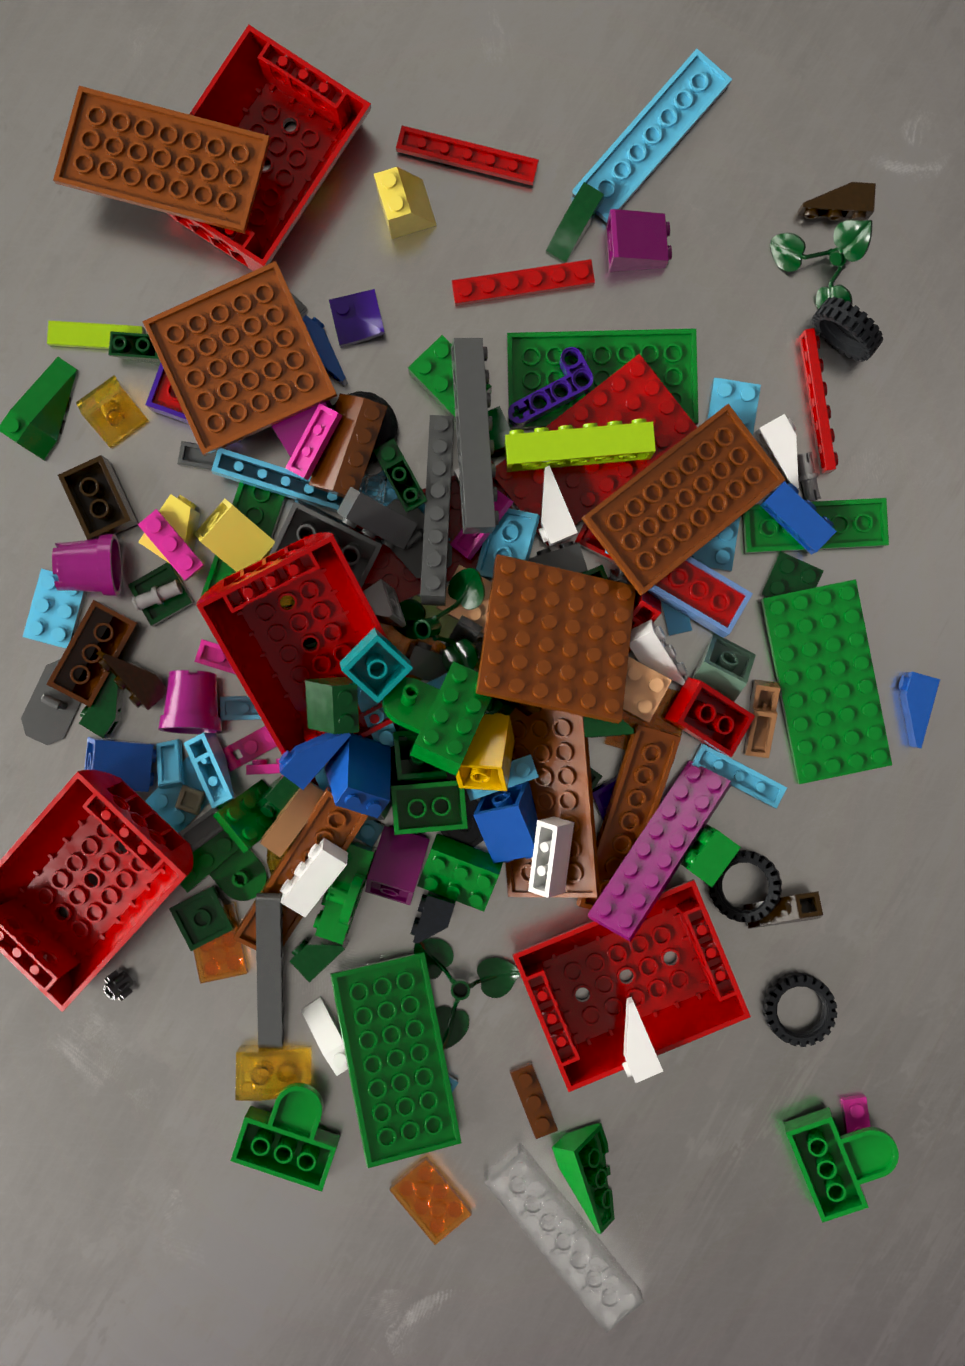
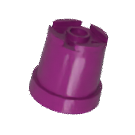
(89, 565)
(191, 703)

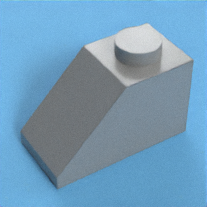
(385, 604)

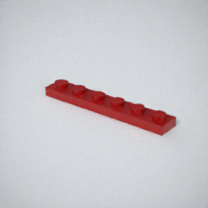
(467, 155)
(523, 282)
(817, 391)

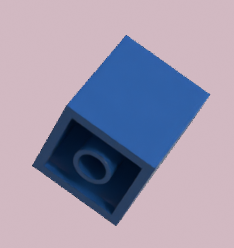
(123, 759)
(360, 775)
(508, 823)

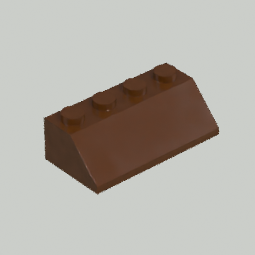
(350, 446)
(78, 669)

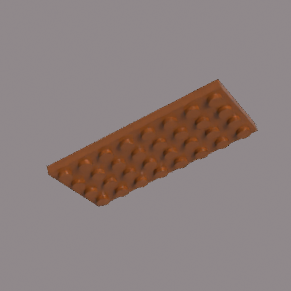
(162, 159)
(683, 499)
(560, 791)

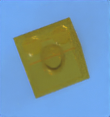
(111, 411)

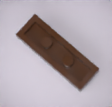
(533, 1100)

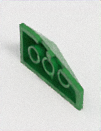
(39, 413)
(583, 1165)

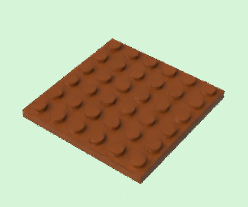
(239, 358)
(556, 639)

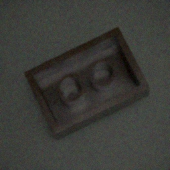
(97, 498)

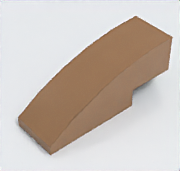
(763, 706)
(291, 819)

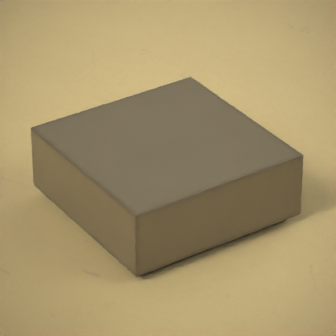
(190, 799)

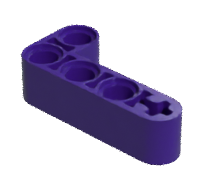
(547, 393)

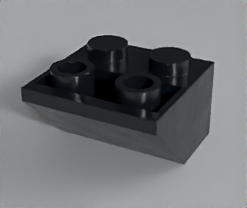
(434, 918)

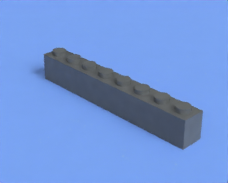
(473, 436)
(437, 511)

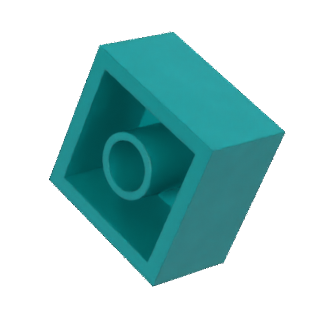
(375, 665)

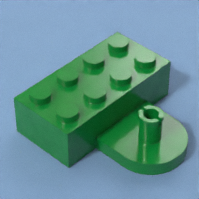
(441, 717)
(235, 872)
(344, 894)
(288, 1138)
(839, 1164)

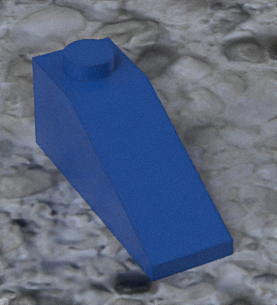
(324, 349)
(917, 701)
(310, 757)

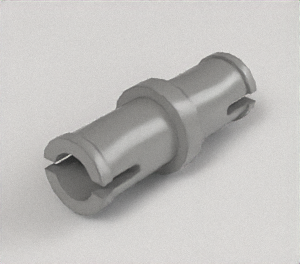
(808, 476)
(157, 595)

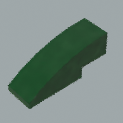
(575, 222)

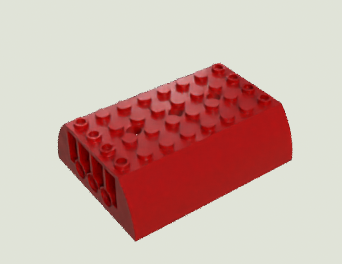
(260, 92)
(267, 639)
(52, 869)
(673, 1000)

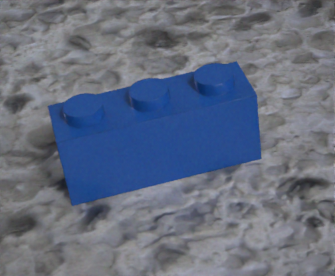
(798, 517)

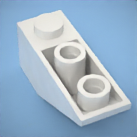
(651, 650)

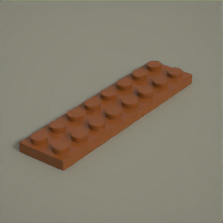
(633, 799)
(326, 822)

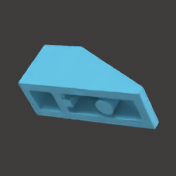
(211, 767)

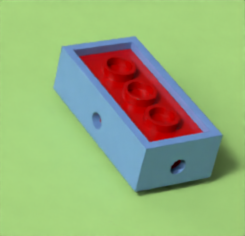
(703, 596)

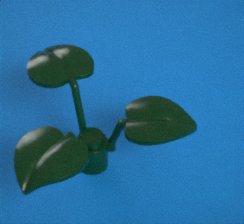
(852, 243)
(468, 590)
(495, 976)

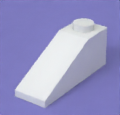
(781, 446)
(555, 517)
(326, 1033)
(638, 1049)

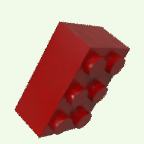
(709, 716)

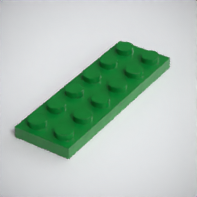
(262, 509)
(855, 520)

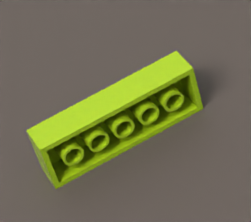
(580, 445)

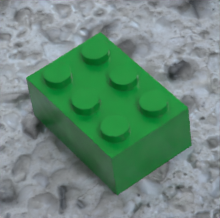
(434, 374)
(428, 807)
(710, 855)
(460, 873)

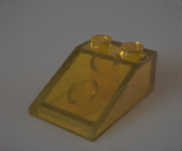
(266, 1072)

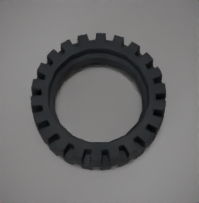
(847, 329)
(771, 900)
(828, 1010)

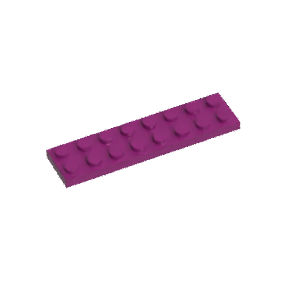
(659, 851)

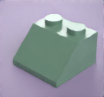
(725, 666)

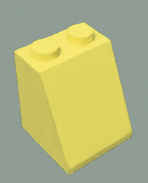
(403, 202)
(182, 517)
(234, 537)

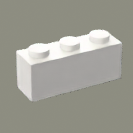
(551, 856)
(313, 877)

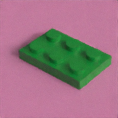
(243, 819)

